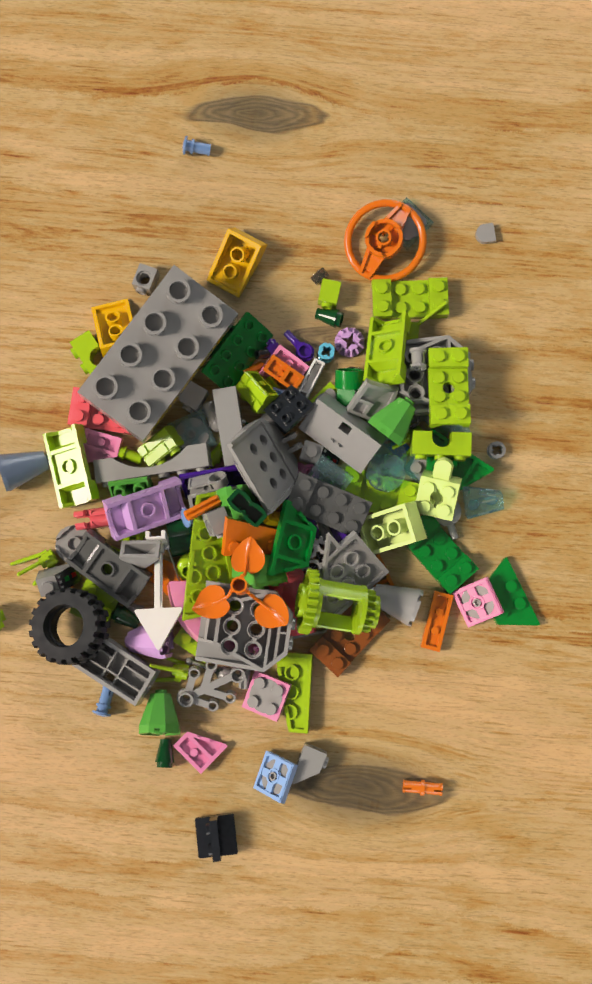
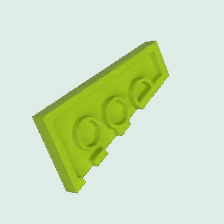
(297, 670)

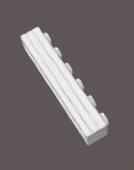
(311, 377)

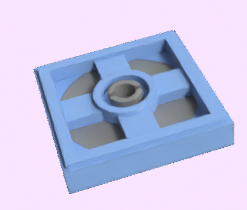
(275, 777)

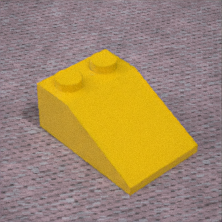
(236, 261)
(110, 322)

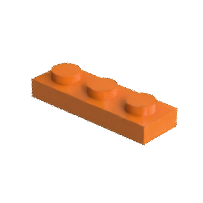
(436, 621)

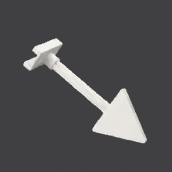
(159, 620)

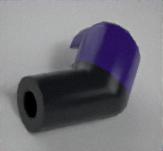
(266, 353)

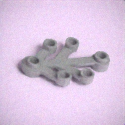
(208, 687)

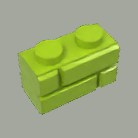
(256, 391)
(161, 446)

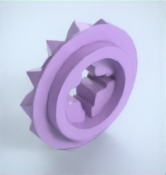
(353, 349)

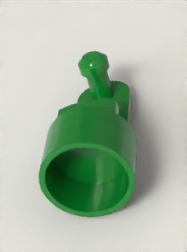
(347, 384)

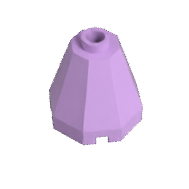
(139, 642)

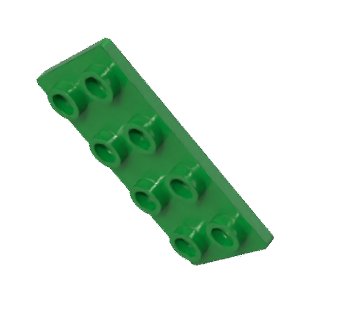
(236, 351)

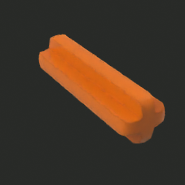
(202, 507)

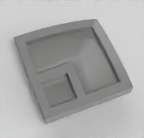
(372, 398)

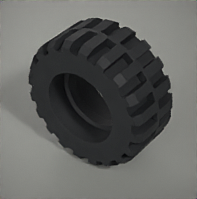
(45, 626)

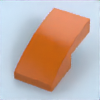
(283, 372)

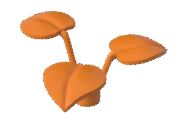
(247, 558)

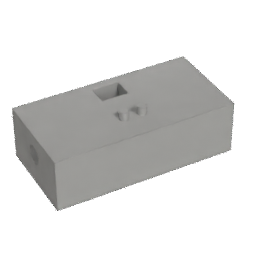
(228, 418)
(352, 445)
(132, 672)

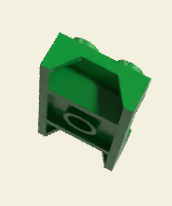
(442, 556)

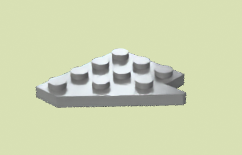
(349, 563)

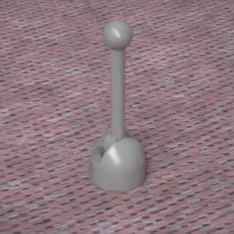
(219, 672)

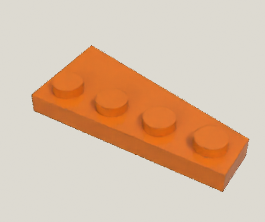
(238, 530)

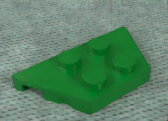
(468, 470)
(292, 541)
(511, 597)

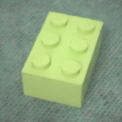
(393, 528)

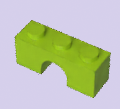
(85, 348)
(423, 446)

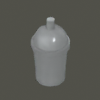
(210, 413)

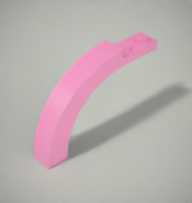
(176, 595)

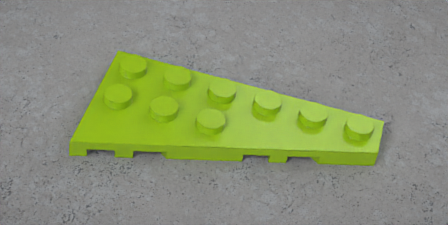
(204, 563)

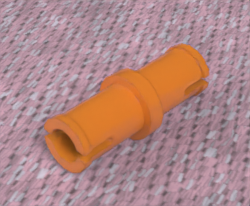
(422, 787)

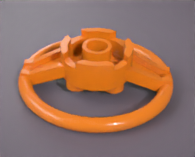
(376, 251)

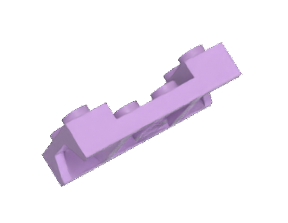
(144, 509)

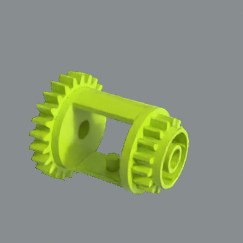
(309, 602)

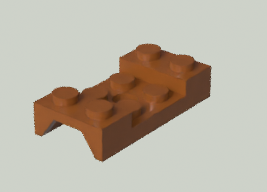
(338, 652)

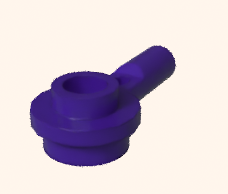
(303, 350)

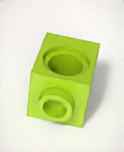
(329, 293)

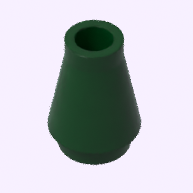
(330, 316)
(125, 617)
(165, 754)

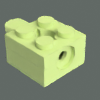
(439, 490)

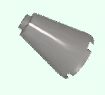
(399, 601)

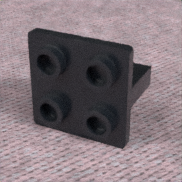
(289, 409)
(216, 836)

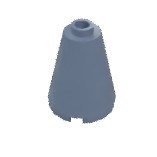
(22, 467)

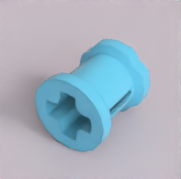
(326, 347)

